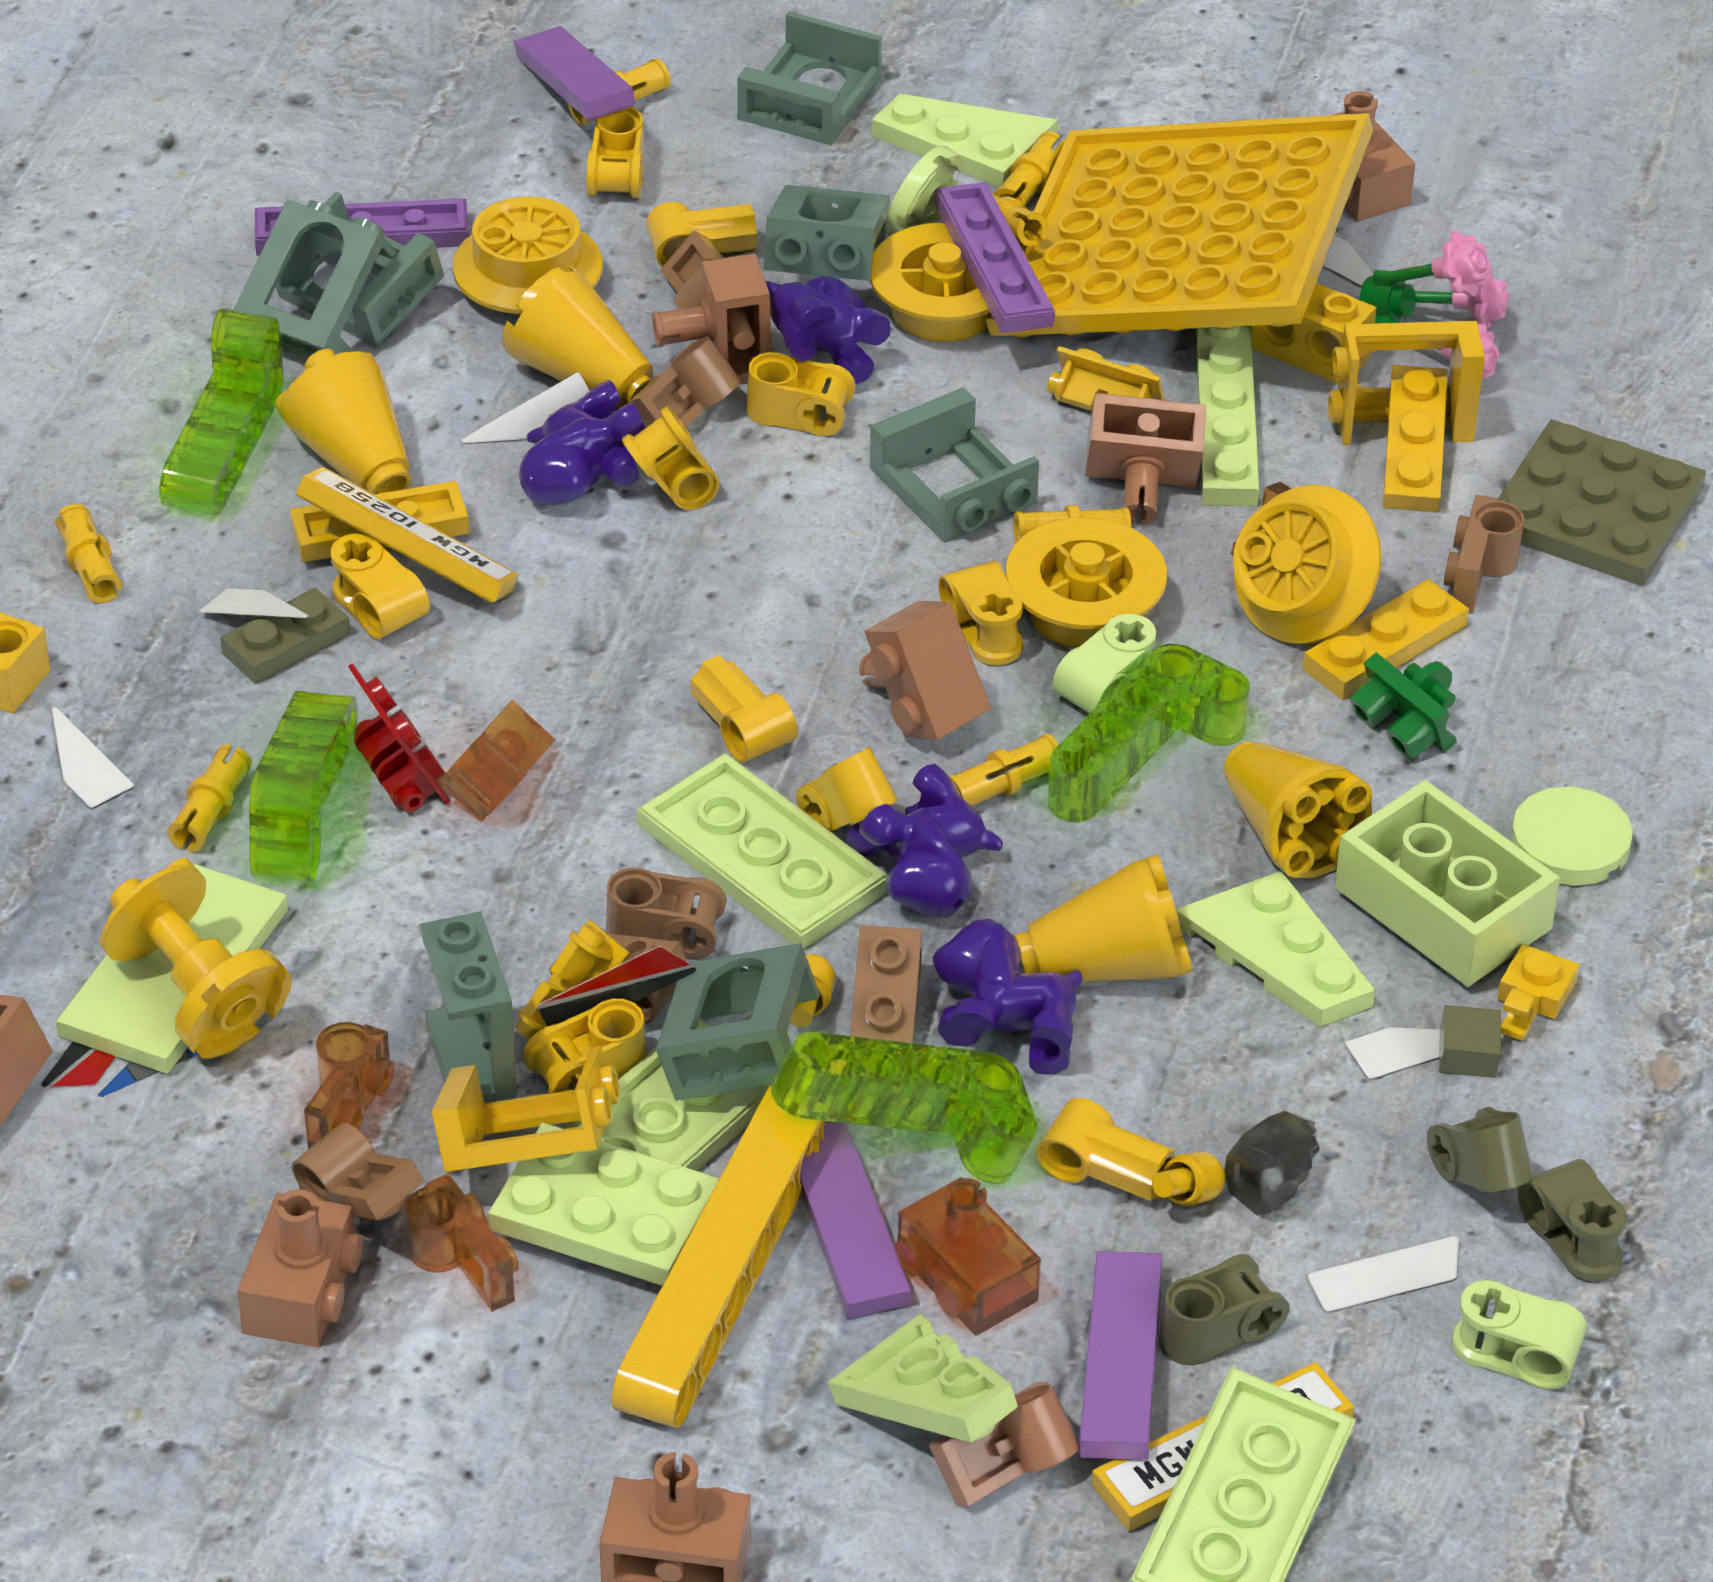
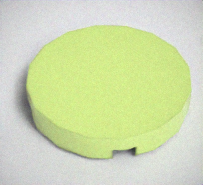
(915, 197)
(1573, 833)

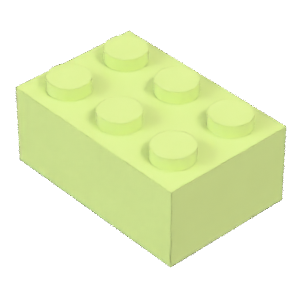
(1446, 882)

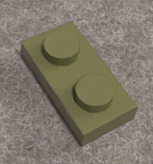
(276, 643)

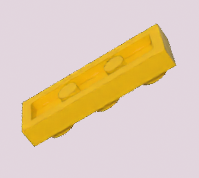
(1415, 438)
(434, 504)
(1393, 631)

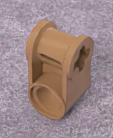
(662, 908)

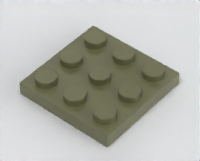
(1601, 501)

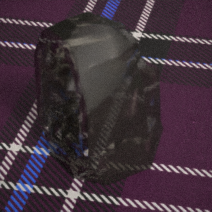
(1271, 1161)

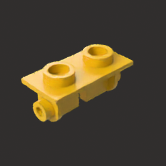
(1089, 373)
(583, 958)

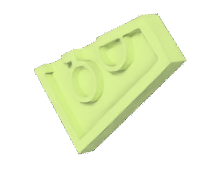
(982, 136)
(1285, 944)
(925, 1384)

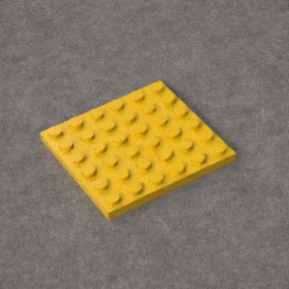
(1192, 222)

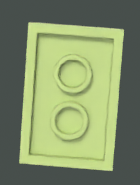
(604, 1207)

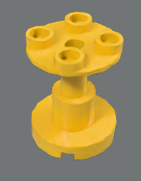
(220, 989)

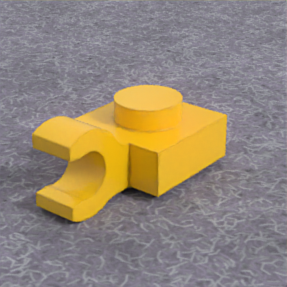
(1534, 986)

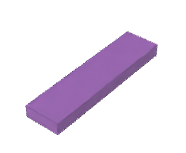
(575, 73)
(439, 220)
(994, 257)
(851, 1227)
(1121, 1356)

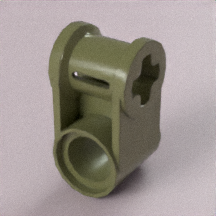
(1482, 1151)
(1576, 1219)
(1217, 1311)

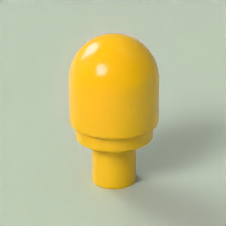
(825, 980)
(1190, 1178)

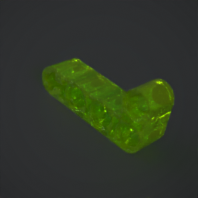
(227, 414)
(1162, 694)
(296, 782)
(913, 1088)

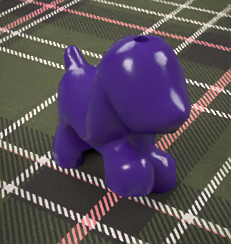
(829, 319)
(579, 447)
(927, 844)
(986, 964)

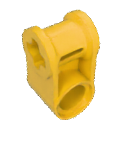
(617, 154)
(794, 393)
(674, 461)
(376, 586)
(985, 611)
(846, 791)
(613, 1024)

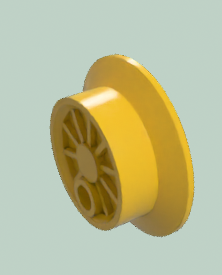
(517, 245)
(928, 284)
(1307, 564)
(1084, 574)

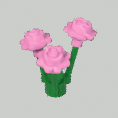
(1471, 283)

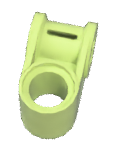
(1104, 660)
(1525, 1336)

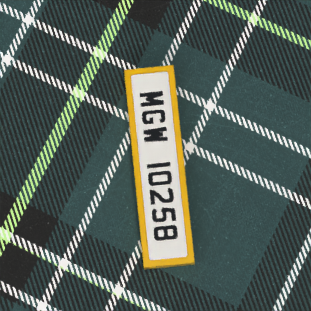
(407, 534)
(1141, 1488)

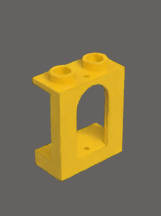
(1361, 403)
(464, 1118)

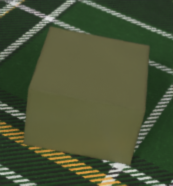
(1470, 1041)

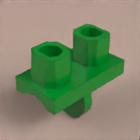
(1416, 696)

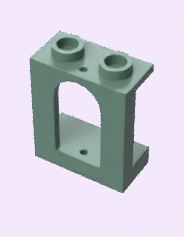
(802, 109)
(819, 240)
(361, 247)
(384, 300)
(932, 431)
(478, 1007)
(738, 1052)

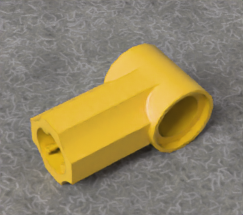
(728, 228)
(747, 718)
(1089, 1144)

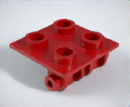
(390, 750)

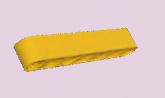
(717, 1268)

